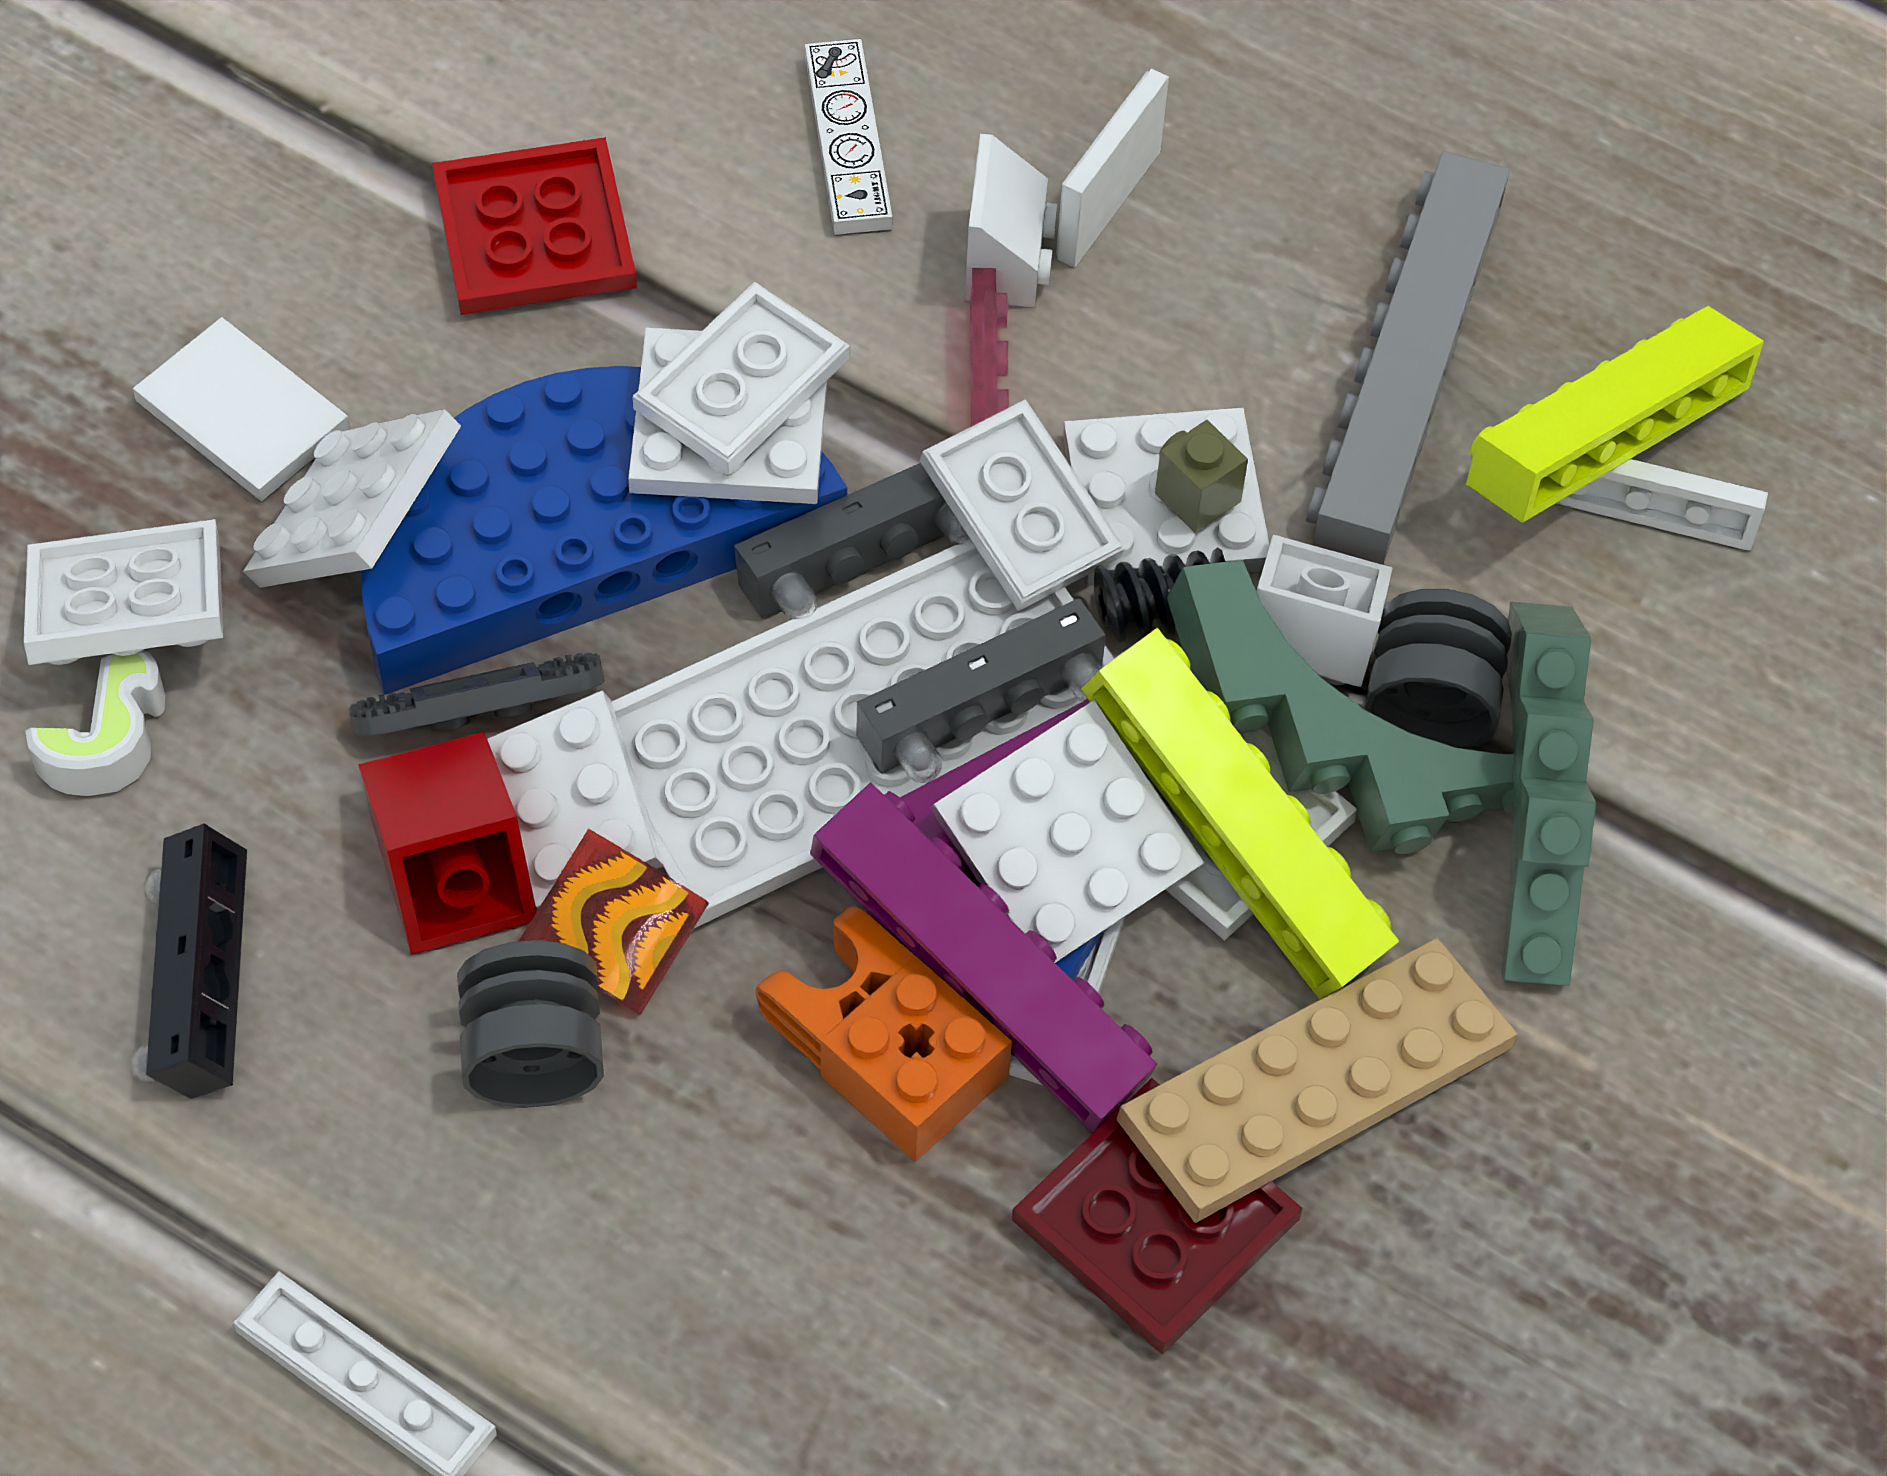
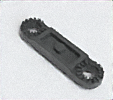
(451, 702)

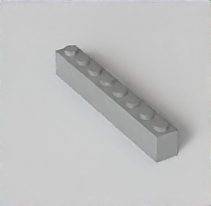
(1410, 358)

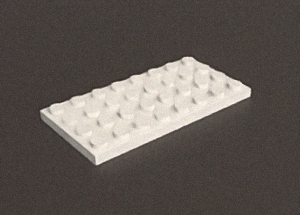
(762, 737)

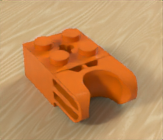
(890, 1036)

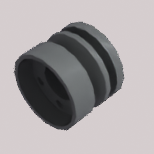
(1440, 666)
(530, 1024)

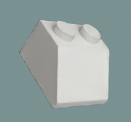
(1009, 223)
(1325, 606)

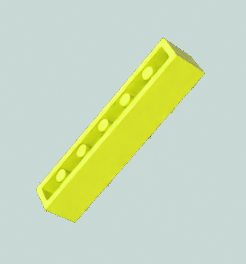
(1612, 413)
(1241, 814)

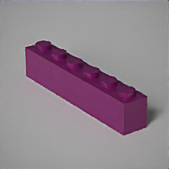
(983, 955)

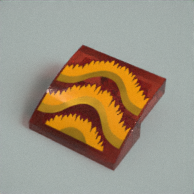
(620, 915)

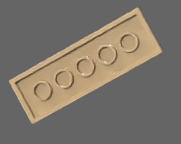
(1315, 1079)

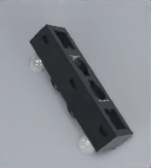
(194, 963)

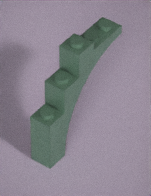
(1322, 737)
(1550, 791)

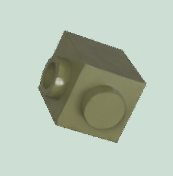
(1200, 475)

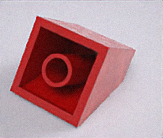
(449, 842)

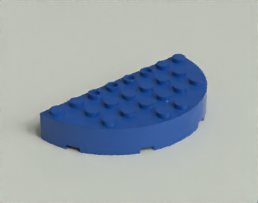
(539, 532)

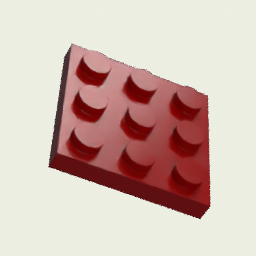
(534, 226)

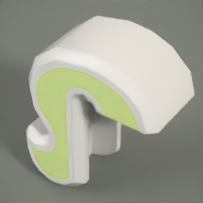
(118, 740)

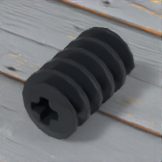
(1142, 595)

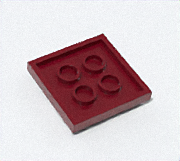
(1136, 1244)

